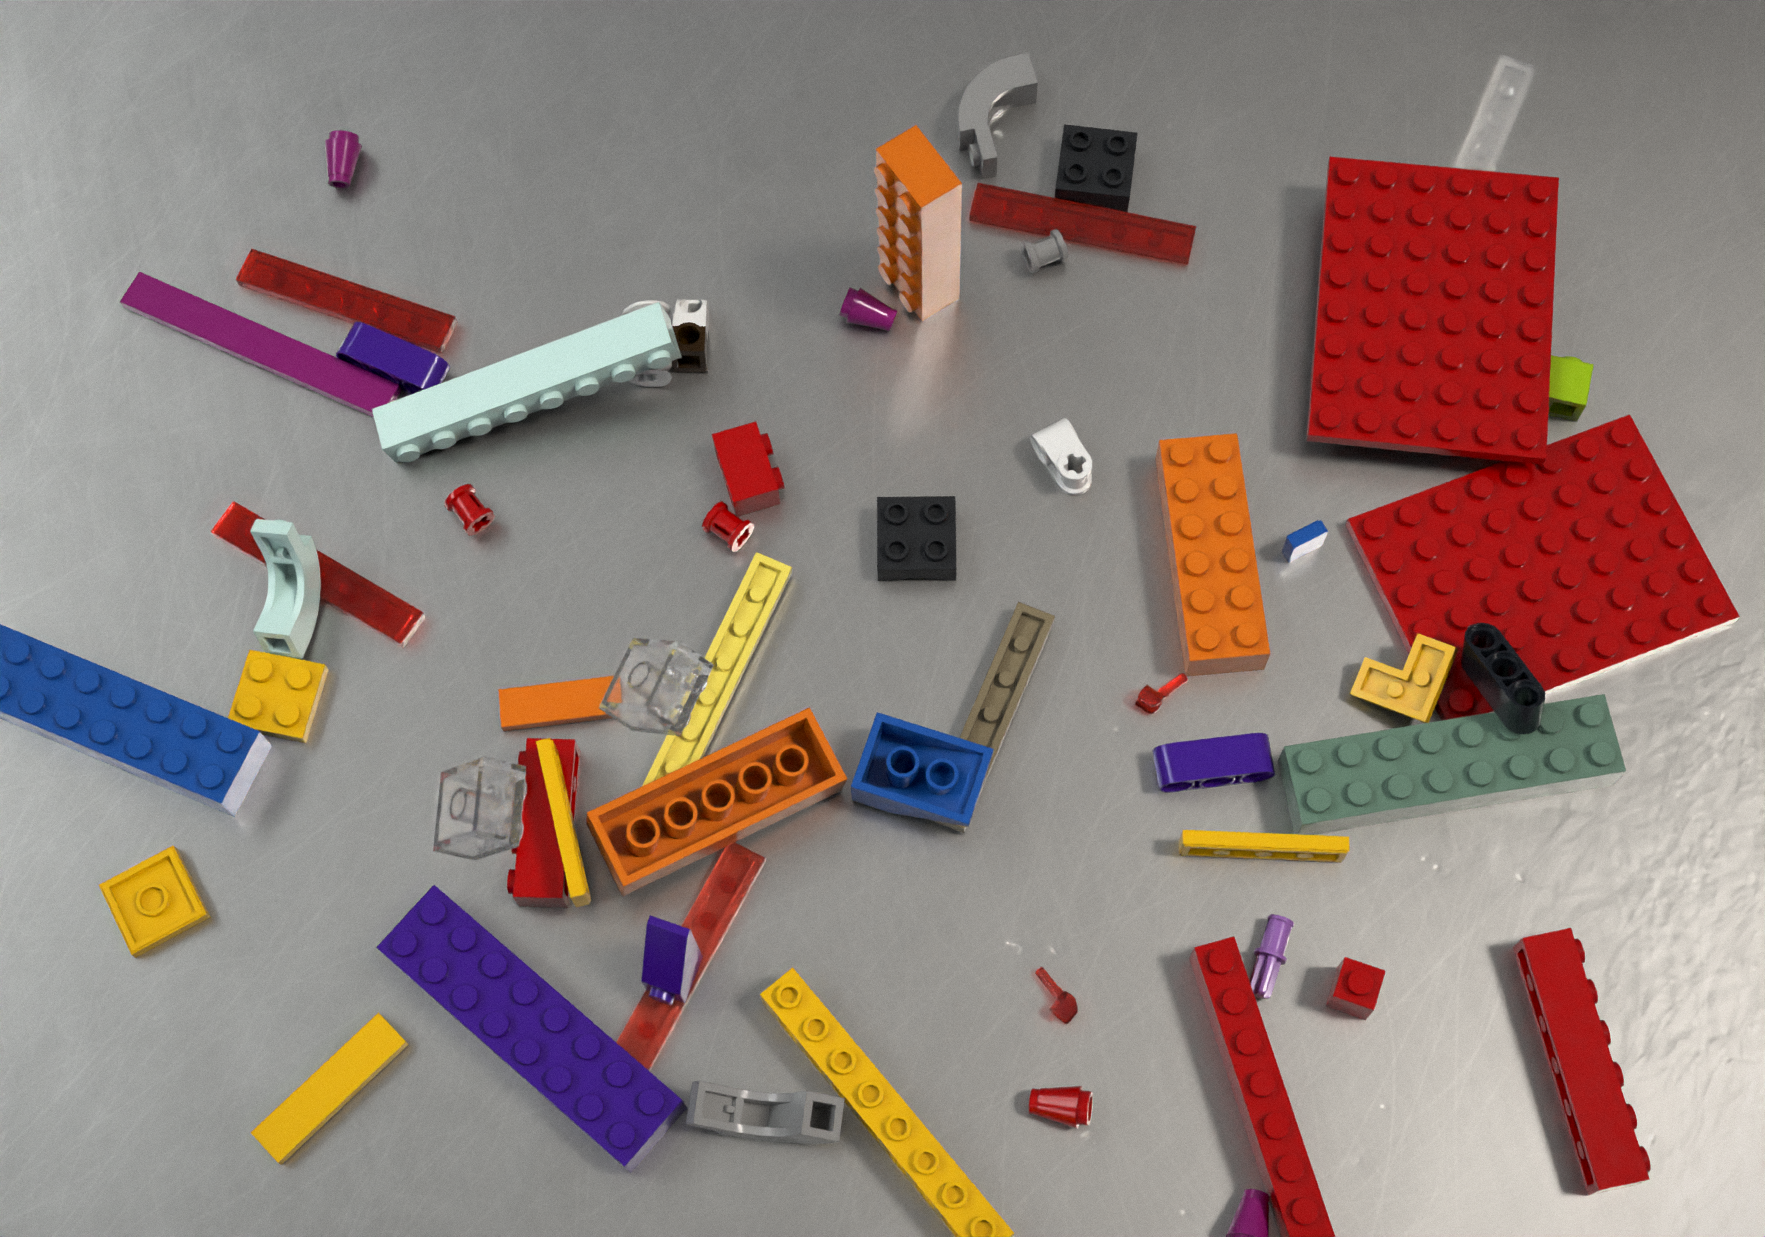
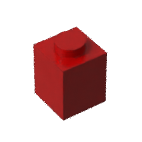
(1355, 988)

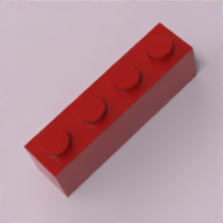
(539, 868)

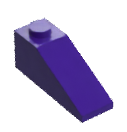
(669, 961)

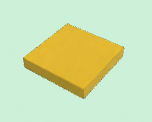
(154, 901)

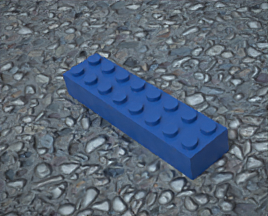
(127, 723)

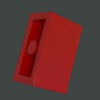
(746, 468)

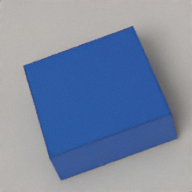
(1304, 541)

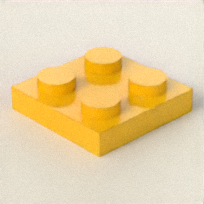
(278, 695)

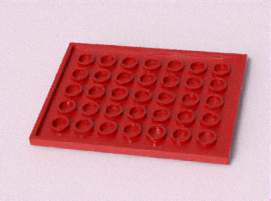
(1434, 310)
(1563, 557)

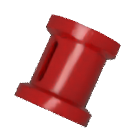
(469, 509)
(727, 526)

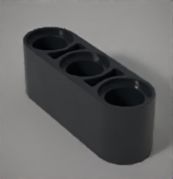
(1502, 678)

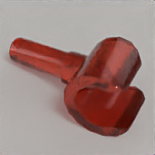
(1151, 700)
(1065, 1006)

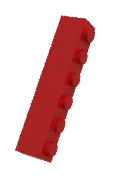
(1581, 1062)

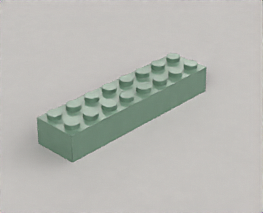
(1448, 767)

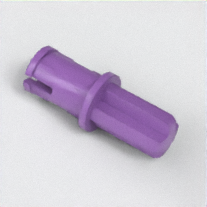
(1270, 955)

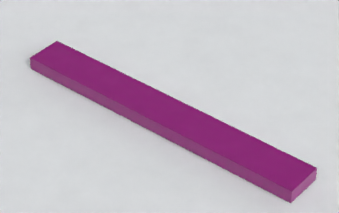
(258, 345)

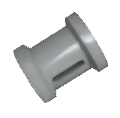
(1044, 251)

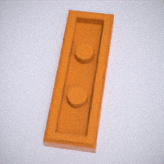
(553, 703)

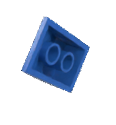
(920, 772)

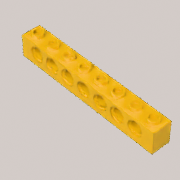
(881, 1110)

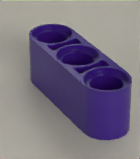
(392, 358)
(1213, 762)

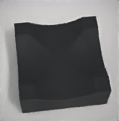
(1096, 166)
(916, 538)

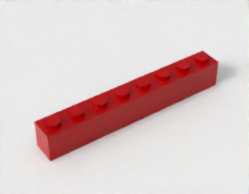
(1259, 1091)

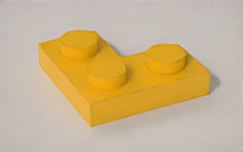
(1411, 690)

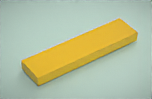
(563, 823)
(1263, 846)
(329, 1088)

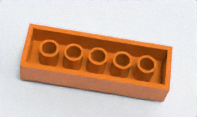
(918, 223)
(1211, 555)
(715, 801)

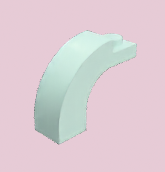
(292, 588)

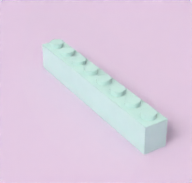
(527, 383)

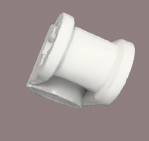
(1064, 456)

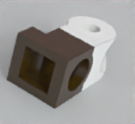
(691, 333)

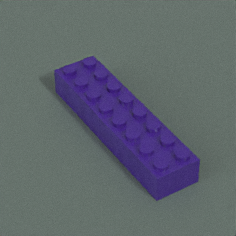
(533, 1028)

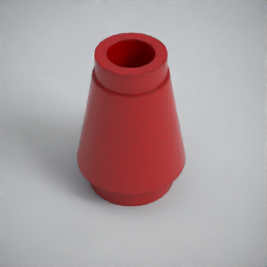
(1063, 1105)

